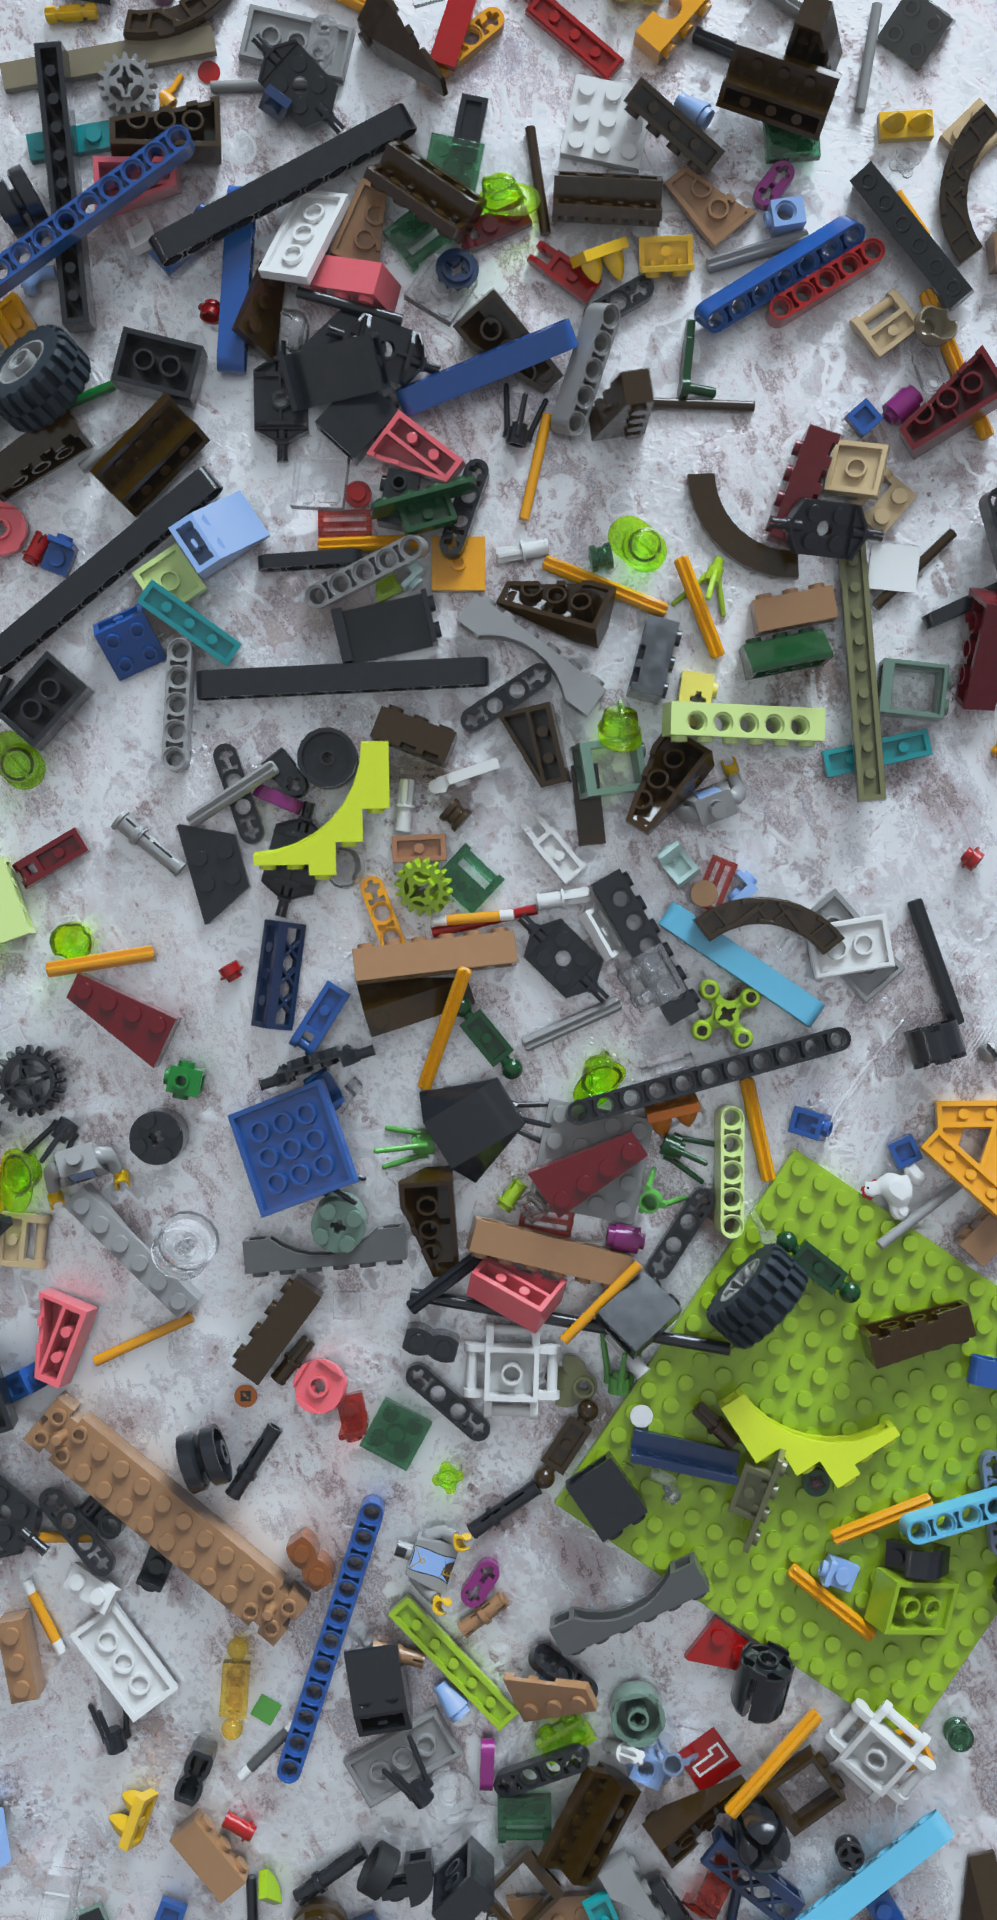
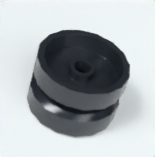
(20, 201)
(318, 746)
(203, 1458)

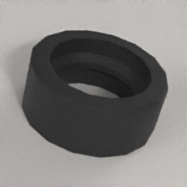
(378, 1870)

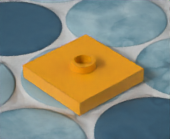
(461, 574)

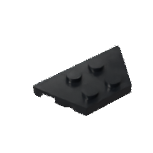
(214, 867)

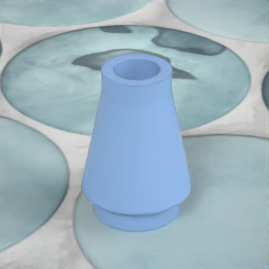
(696, 110)
(451, 1701)

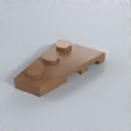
(707, 208)
(362, 225)
(549, 1699)
(566, 1908)

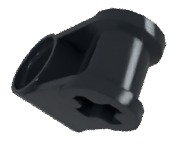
(287, 773)
(98, 1518)

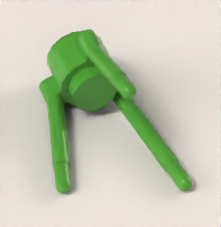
(422, 1145)
(652, 1199)
(619, 1380)

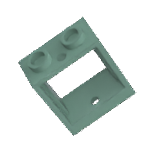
(885, 684)
(586, 776)

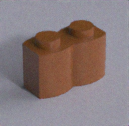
(305, 1553)

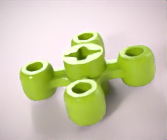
(733, 1024)

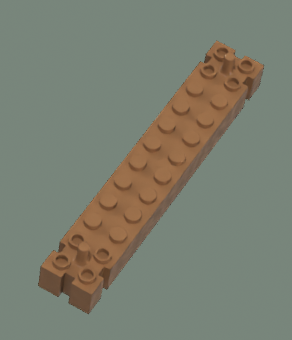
(168, 1517)

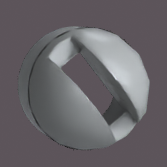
(984, 1054)

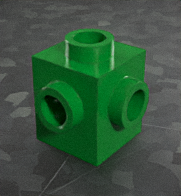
(194, 1080)

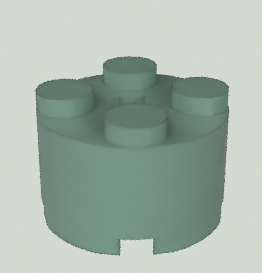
(334, 1236)
(638, 1729)

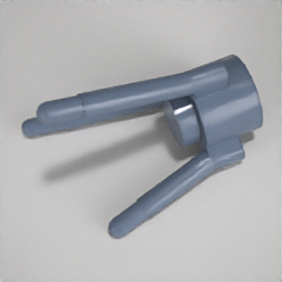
(673, 1762)

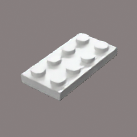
(304, 237)
(124, 1662)

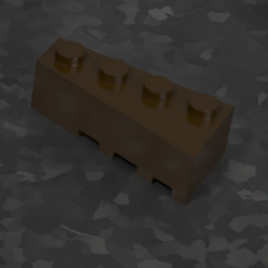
(202, 119)
(624, 407)
(40, 454)
(916, 1333)

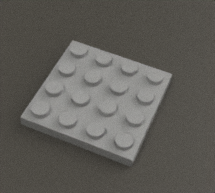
(618, 1198)

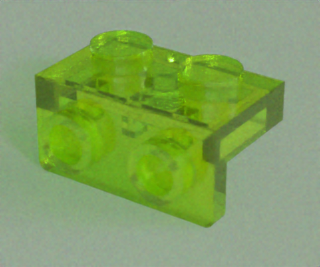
(564, 1732)

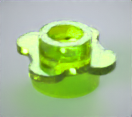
(455, 1476)

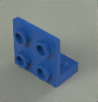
(129, 642)

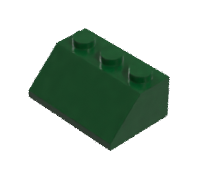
(785, 653)

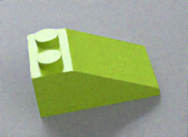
(910, 1605)

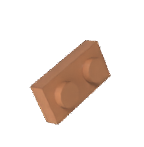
(409, 847)

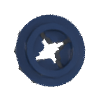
(453, 258)

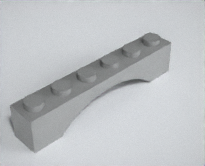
(487, 622)
(106, 1226)
(625, 1885)

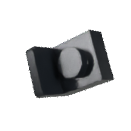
(154, 1571)

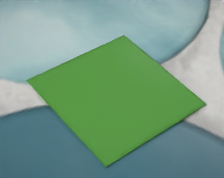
(266, 1709)

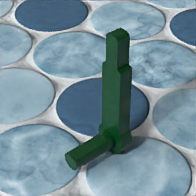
(685, 386)

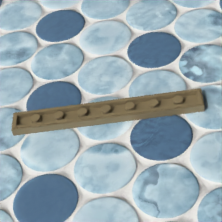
(87, 61)

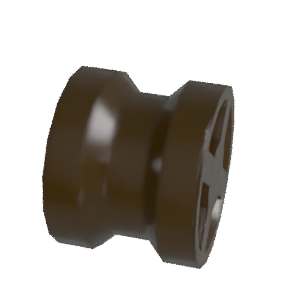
(455, 814)

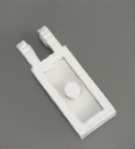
(462, 776)
(554, 850)

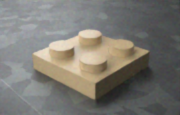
(857, 469)

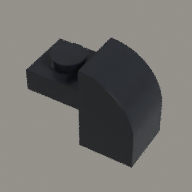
(920, 1561)
(416, 1881)

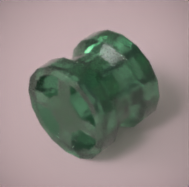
(600, 557)
(962, 1740)

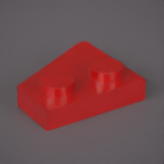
(717, 1645)

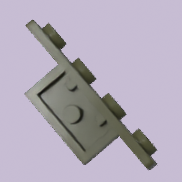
(752, 1494)

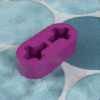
(768, 181)
(278, 798)
(484, 1585)
(487, 1764)

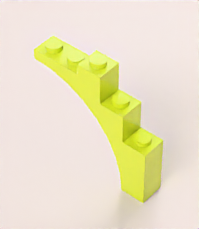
(318, 850)
(803, 1451)

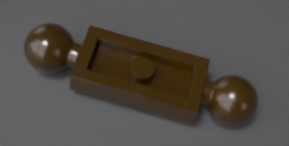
(566, 1444)

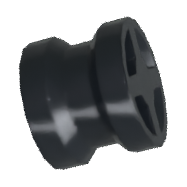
(854, 1857)

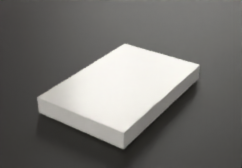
(864, 948)

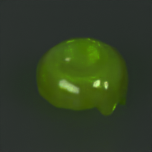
(71, 940)

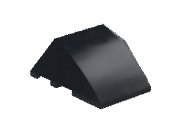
(471, 1123)

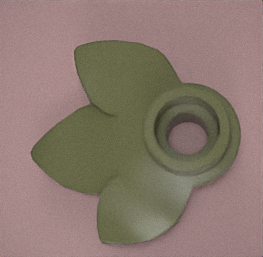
(568, 1381)

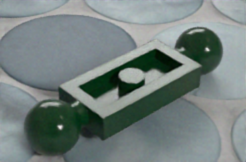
(488, 1040)
(820, 1267)

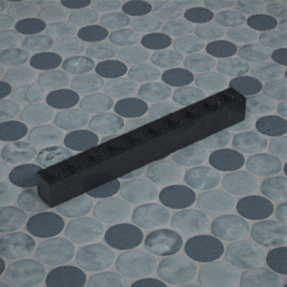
(64, 180)

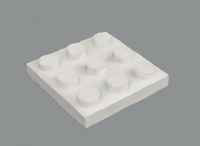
(600, 128)

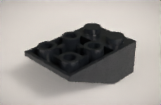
(378, 1690)

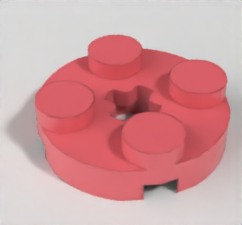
(17, 530)
(305, 1389)

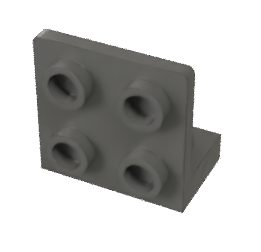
(915, 30)

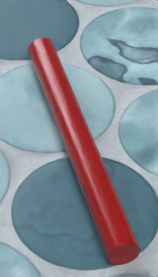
(518, 912)

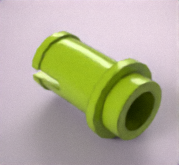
(511, 1195)

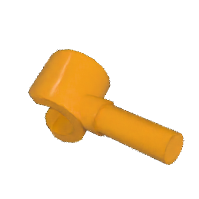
(166, 95)

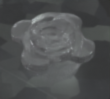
(910, 156)

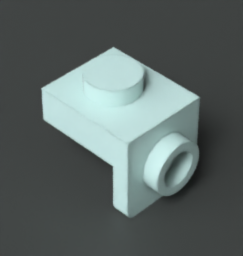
(415, 578)
(678, 864)

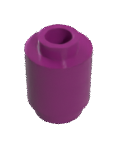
(902, 405)
(625, 1238)

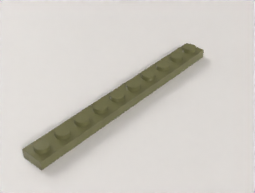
(862, 678)

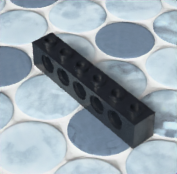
(912, 236)
(604, 890)

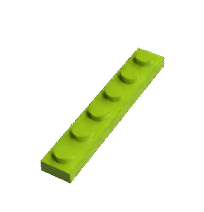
(453, 1662)

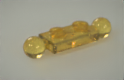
(234, 1688)

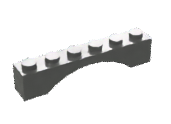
(270, 1254)
(583, 1627)

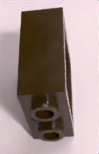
(816, 1808)
(544, 1875)

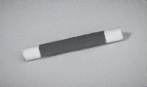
(264, 1753)

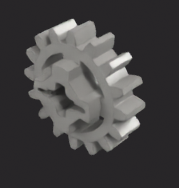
(116, 83)

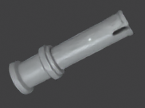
(139, 836)

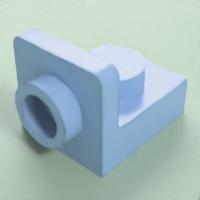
(748, 888)
(837, 1572)

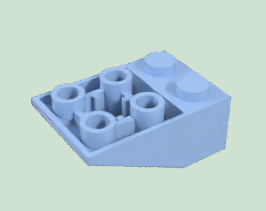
(219, 533)

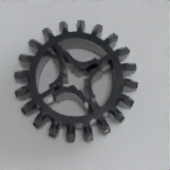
(32, 1090)

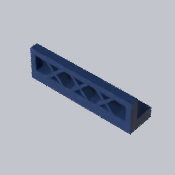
(273, 974)
(684, 1456)
(775, 1882)

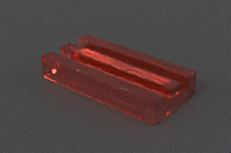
(344, 524)
(723, 862)
(561, 1232)

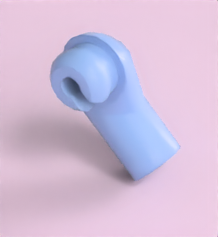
(44, 274)

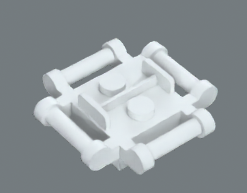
(511, 1371)
(879, 1754)

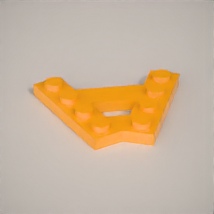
(942, 1148)

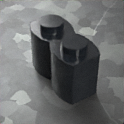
(437, 1343)
(195, 1771)

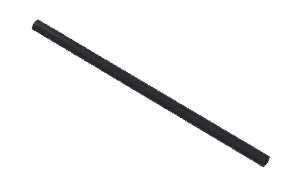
(567, 1320)

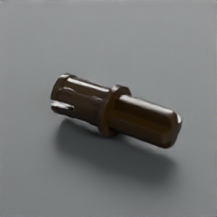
(293, 1360)
(715, 1425)

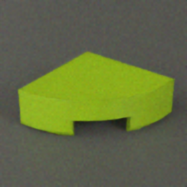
(387, 588)
(268, 1888)

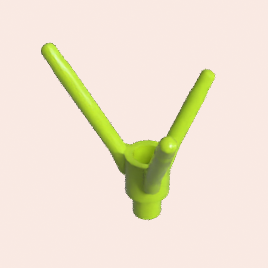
(712, 579)

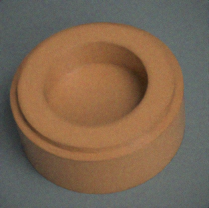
(703, 893)

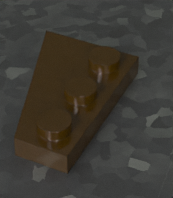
(260, 315)

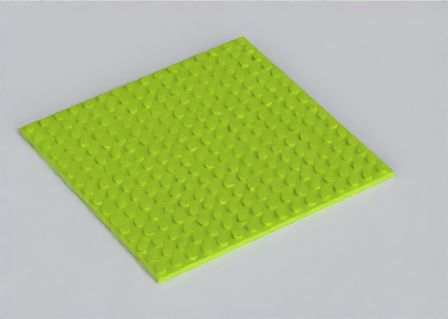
(820, 1383)

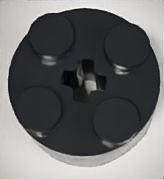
(935, 1043)
(145, 1143)

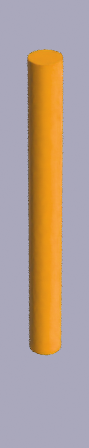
(535, 467)
(609, 1293)
(143, 1339)

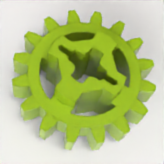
(428, 899)

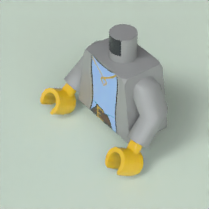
(714, 801)
(79, 1165)
(432, 1562)

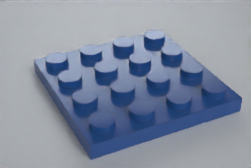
(293, 1148)

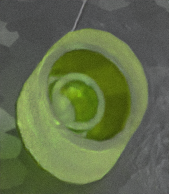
(507, 196)
(637, 543)
(620, 729)
(20, 762)
(599, 1076)
(18, 1177)

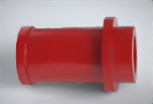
(36, 549)
(239, 1826)

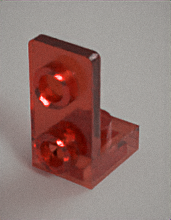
(353, 1417)
(711, 1894)

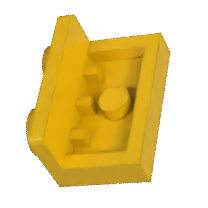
(665, 254)

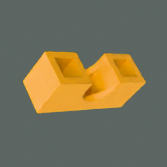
(659, 36)

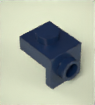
(275, 104)

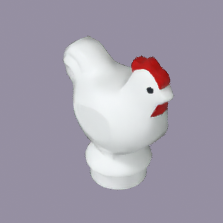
(895, 1189)

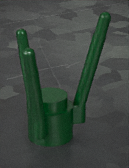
(673, 1148)

